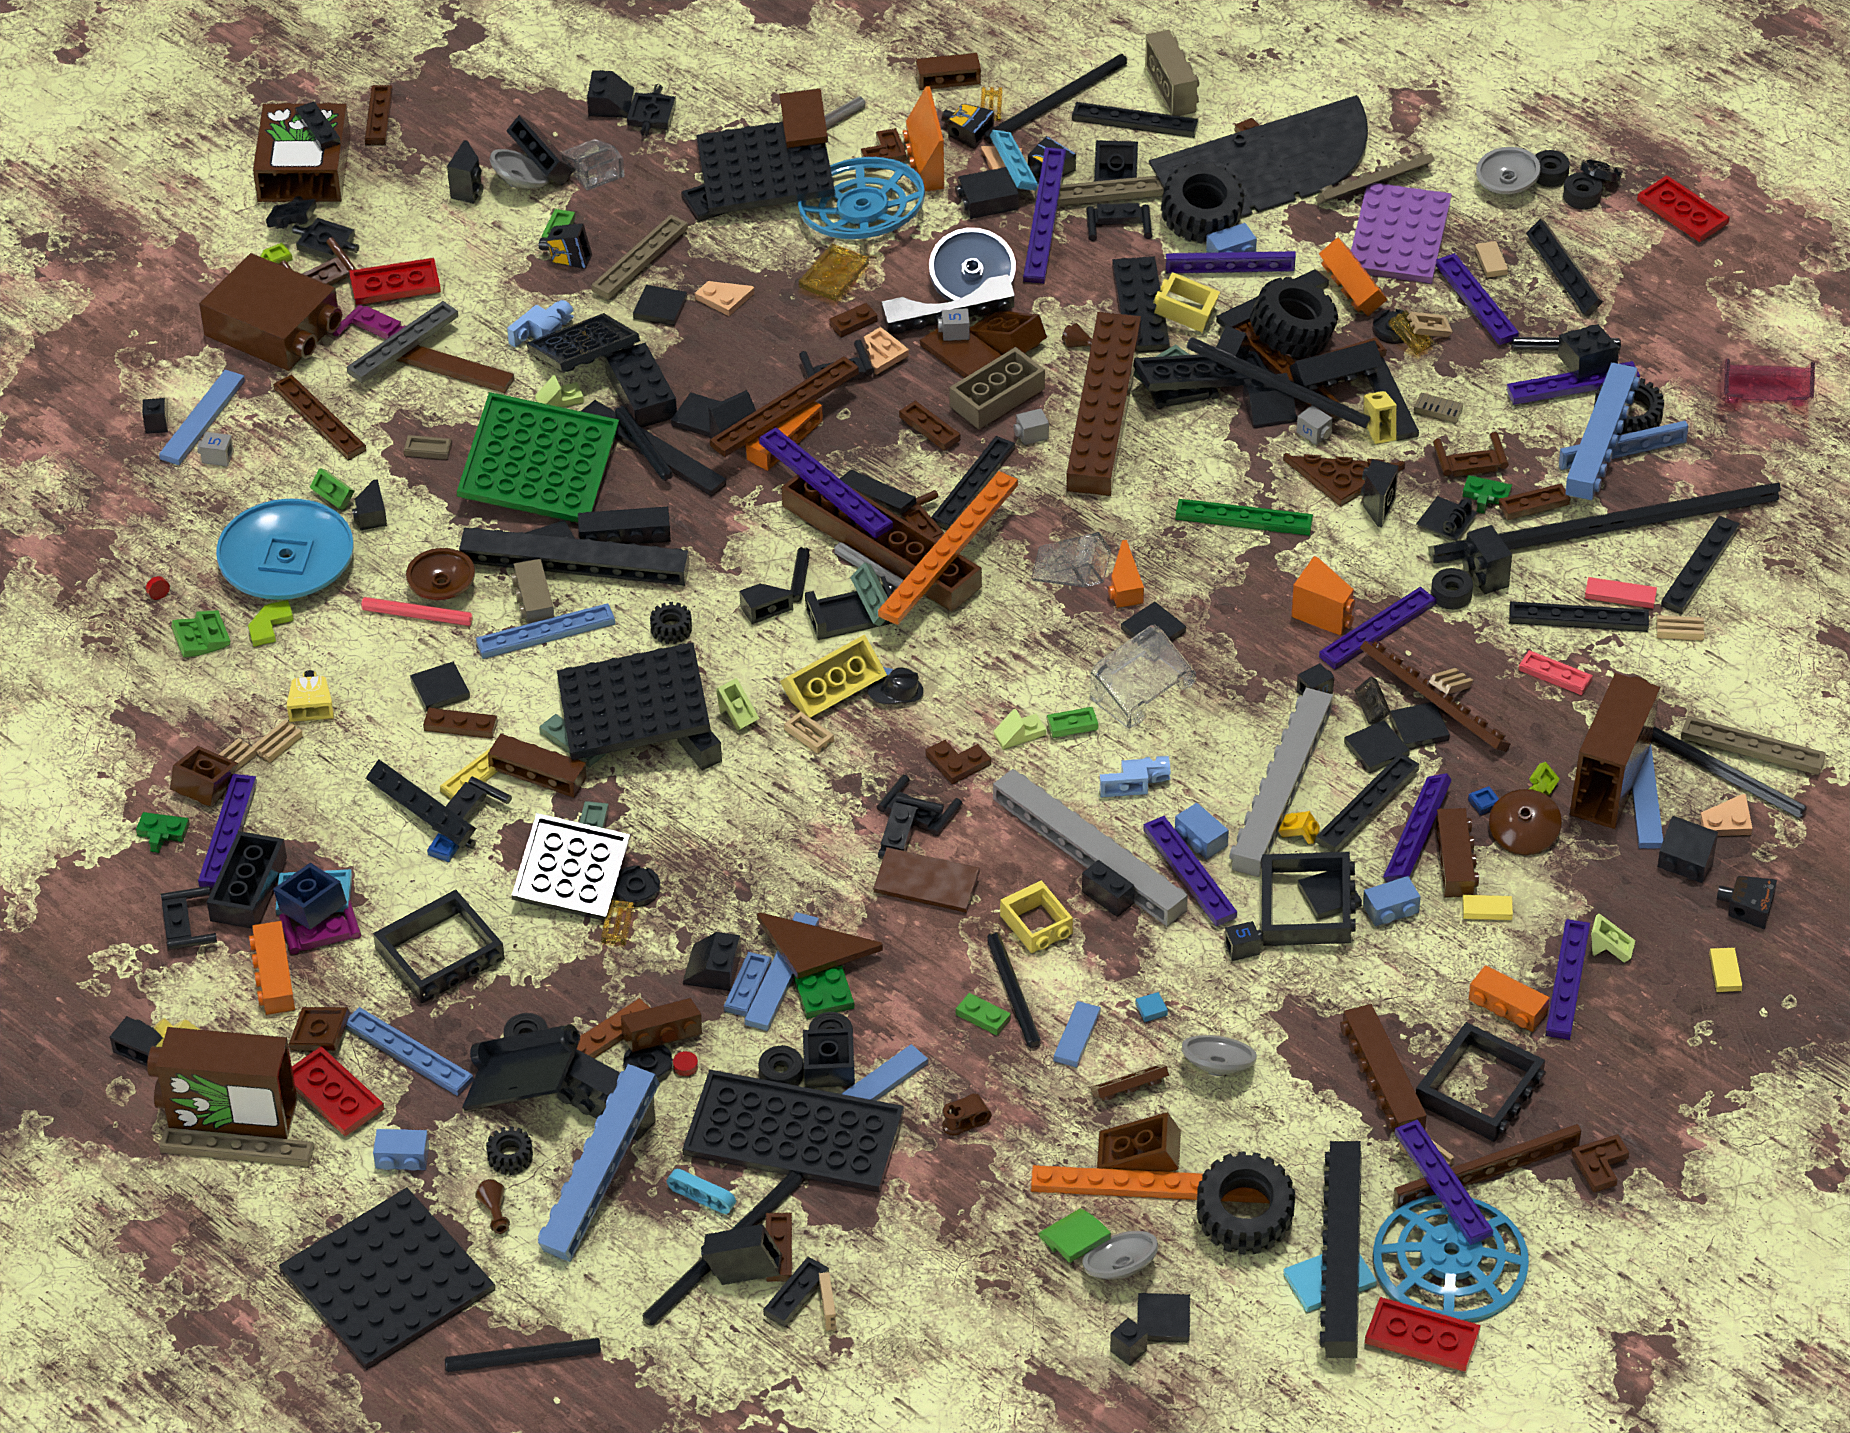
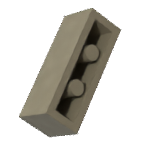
(532, 591)

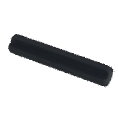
(799, 573)

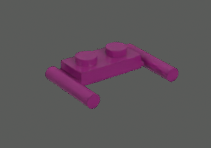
(371, 321)
(324, 933)

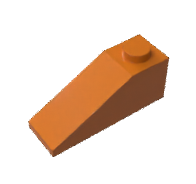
(1125, 580)

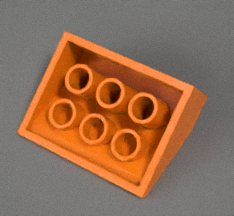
(925, 142)

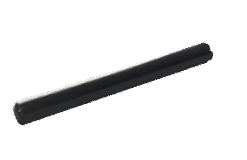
(1013, 990)
(522, 1354)

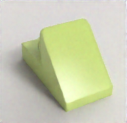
(559, 395)
(736, 703)
(1018, 730)
(1610, 937)

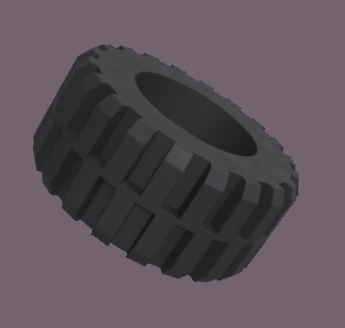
(1203, 181)
(1294, 317)
(1253, 1173)

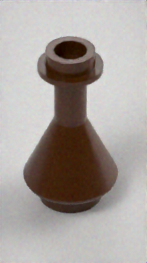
(1075, 336)
(491, 1194)

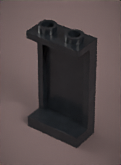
(841, 613)

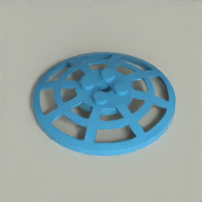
(865, 203)
(1449, 1266)

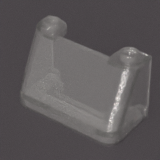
(1138, 674)

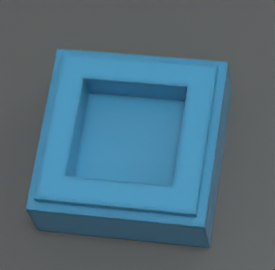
(1151, 1007)

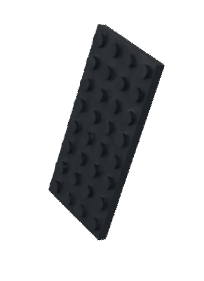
(794, 1130)

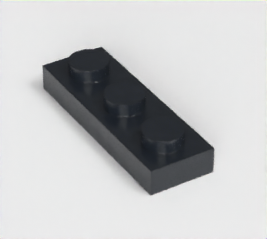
(317, 125)
(795, 1292)

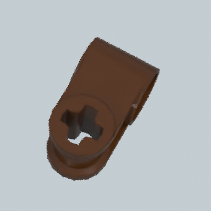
(967, 1112)

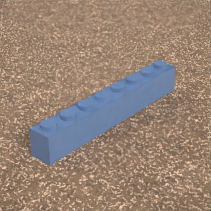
(1602, 431)
(598, 1162)

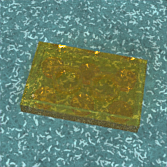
(833, 272)

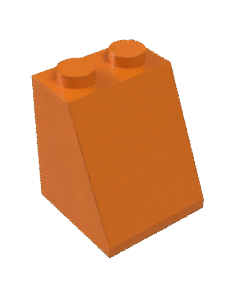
(1323, 598)

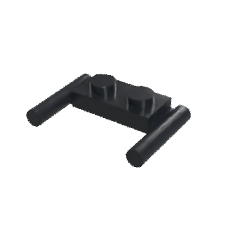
(1118, 214)
(862, 362)
(1174, 397)
(470, 797)
(925, 819)
(902, 821)
(177, 919)

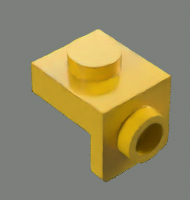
(1300, 824)

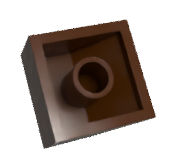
(202, 775)

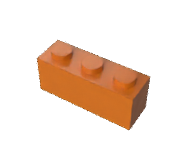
(1508, 998)

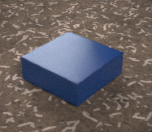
(1483, 800)
(442, 848)

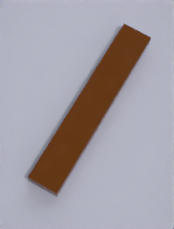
(458, 368)
(319, 417)

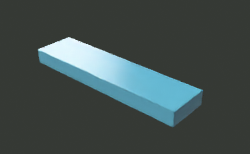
(1014, 160)

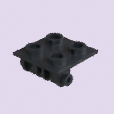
(1448, 517)

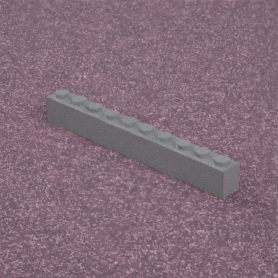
(1281, 781)
(1088, 844)

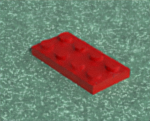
(1683, 208)
(394, 281)
(335, 1091)
(1422, 1334)

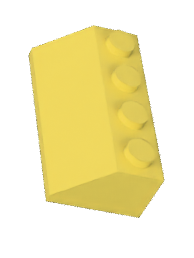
(833, 677)

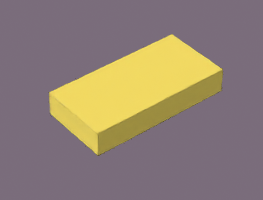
(1487, 907)
(1725, 969)

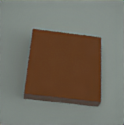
(319, 1028)

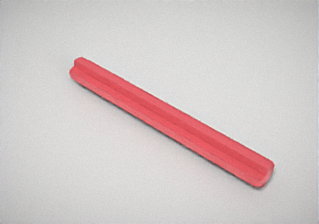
(417, 611)

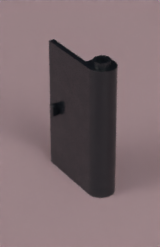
(521, 1066)

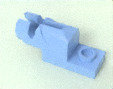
(540, 322)
(1135, 777)

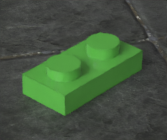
(559, 217)
(332, 489)
(1072, 722)
(983, 1014)

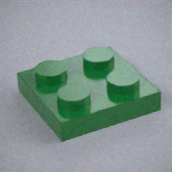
(824, 992)

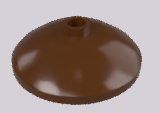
(440, 573)
(1525, 834)

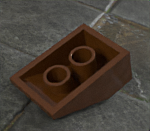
(1009, 330)
(1141, 1145)

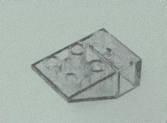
(595, 163)
(1073, 561)

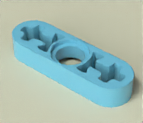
(701, 1191)

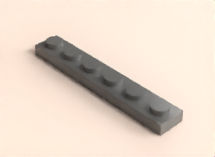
(402, 342)

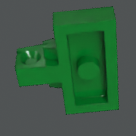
(1485, 491)
(162, 828)

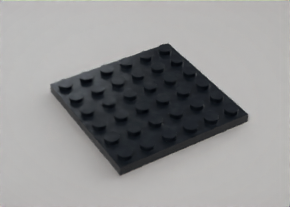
(757, 170)
(633, 701)
(386, 1278)

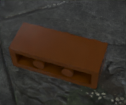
(948, 71)
(661, 1024)

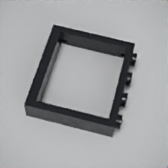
(424, 919)
(1308, 933)
(1463, 1114)

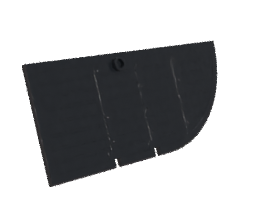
(1282, 156)

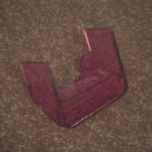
(1766, 383)

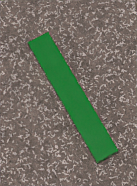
(1244, 517)

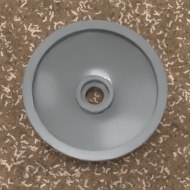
(517, 169)
(1508, 170)
(1218, 1054)
(1121, 1255)

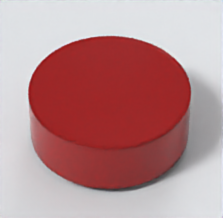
(157, 587)
(685, 1063)

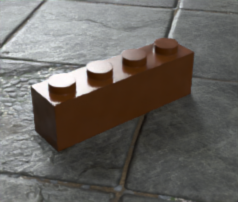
(537, 765)
(1455, 852)

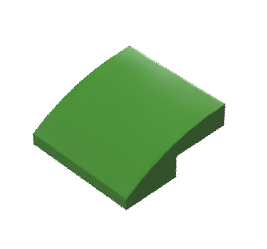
(201, 634)
(1075, 1235)

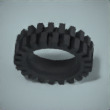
(1652, 417)

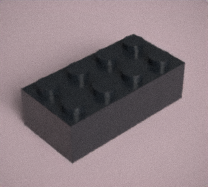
(641, 385)
(246, 879)
(590, 1084)

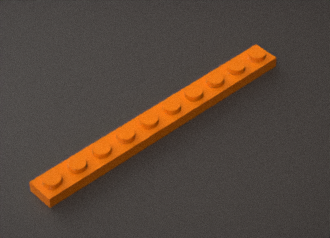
(947, 548)
(1129, 1183)

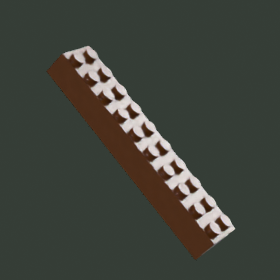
(1103, 404)
(895, 550)

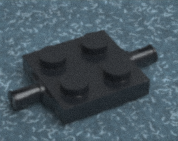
(651, 110)
(296, 211)
(314, 238)

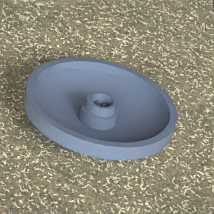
(966, 260)

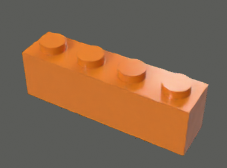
(1353, 277)
(794, 427)
(273, 968)

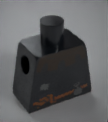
(1749, 899)

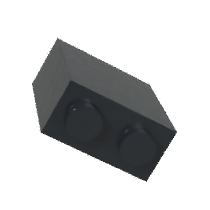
(987, 193)
(741, 1254)

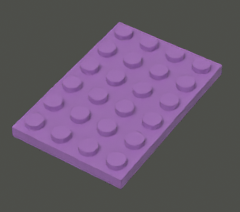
(1400, 231)

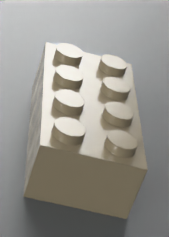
(1171, 73)
(997, 388)

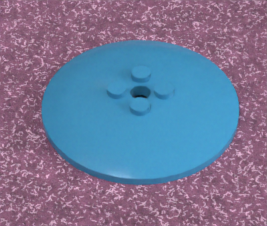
(259, 537)

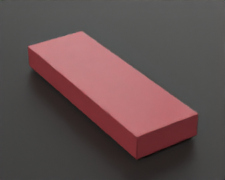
(1620, 592)
(1555, 672)

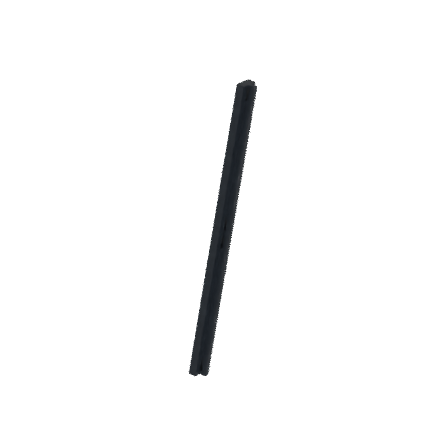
(1631, 518)

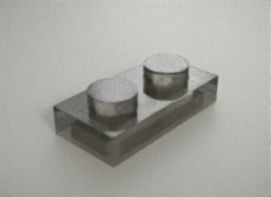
(1372, 701)

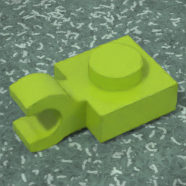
(1544, 779)

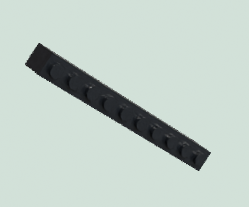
(577, 556)
(1342, 1250)

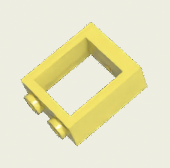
(1180, 311)
(1034, 896)

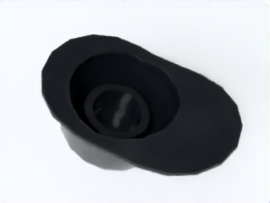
(897, 687)

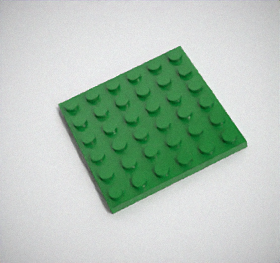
(537, 457)

